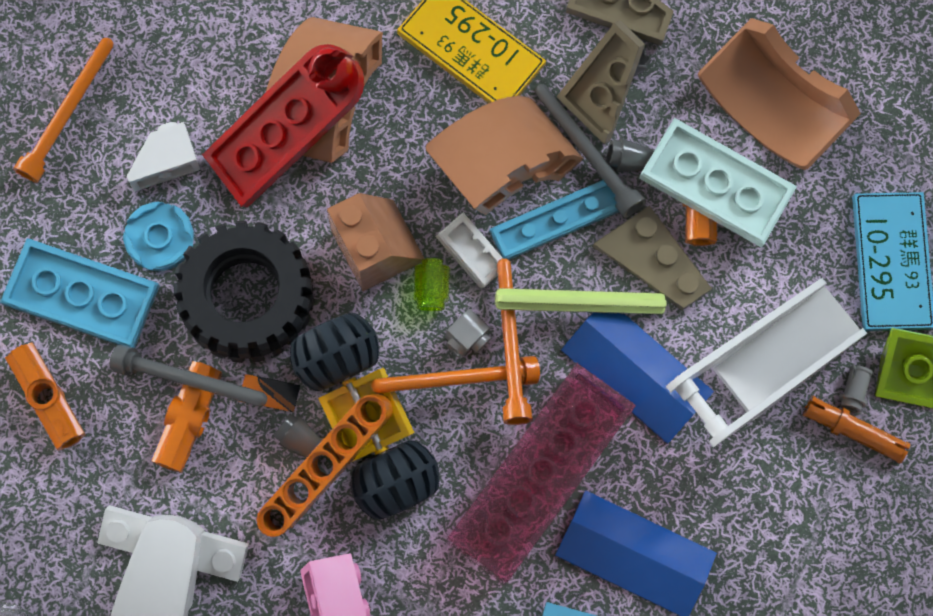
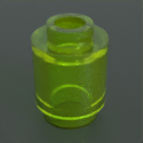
(431, 285)

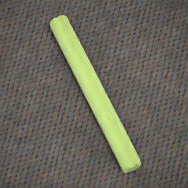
(580, 301)

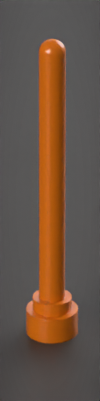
(32, 164)
(529, 374)
(517, 409)

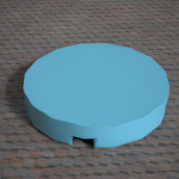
(162, 248)

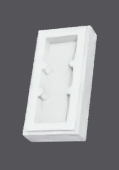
(470, 250)

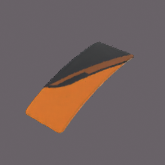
(279, 393)

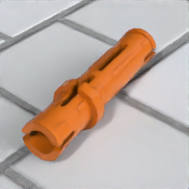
(864, 433)

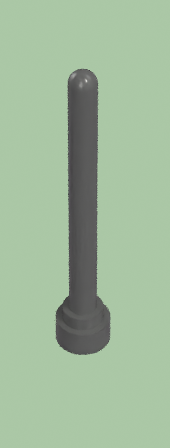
(627, 200)
(127, 361)

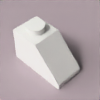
(163, 157)

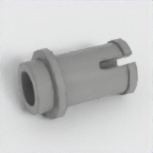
(856, 389)

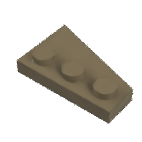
(603, 81)

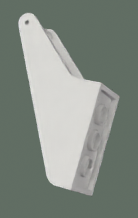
(772, 357)

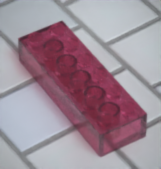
(540, 474)

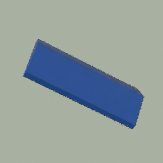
(636, 368)
(636, 554)

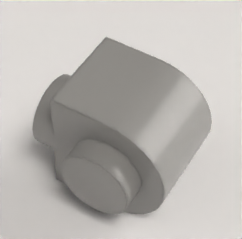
(467, 334)

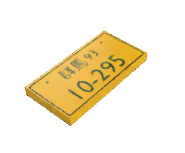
(472, 48)

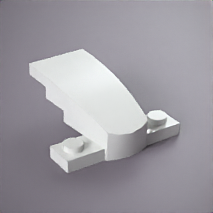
(166, 560)

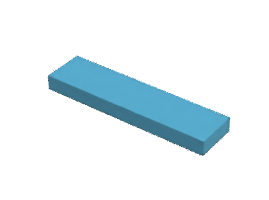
(554, 220)

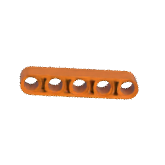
(309, 473)

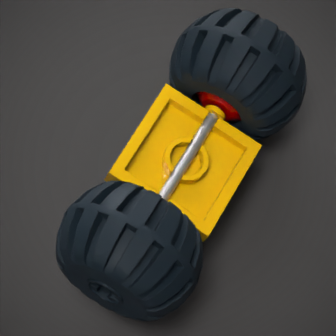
(395, 476)

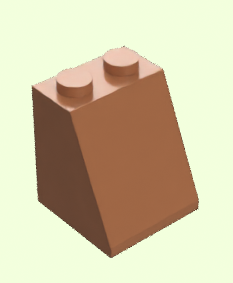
(373, 238)

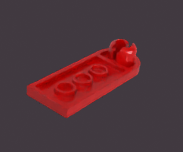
(286, 122)

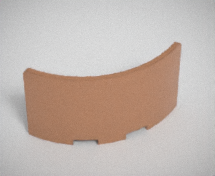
(365, 48)
(775, 98)
(500, 148)

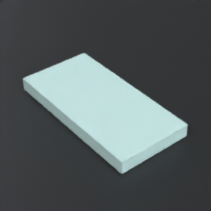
(717, 182)

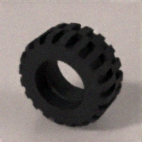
(227, 249)

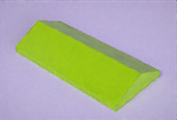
(906, 368)

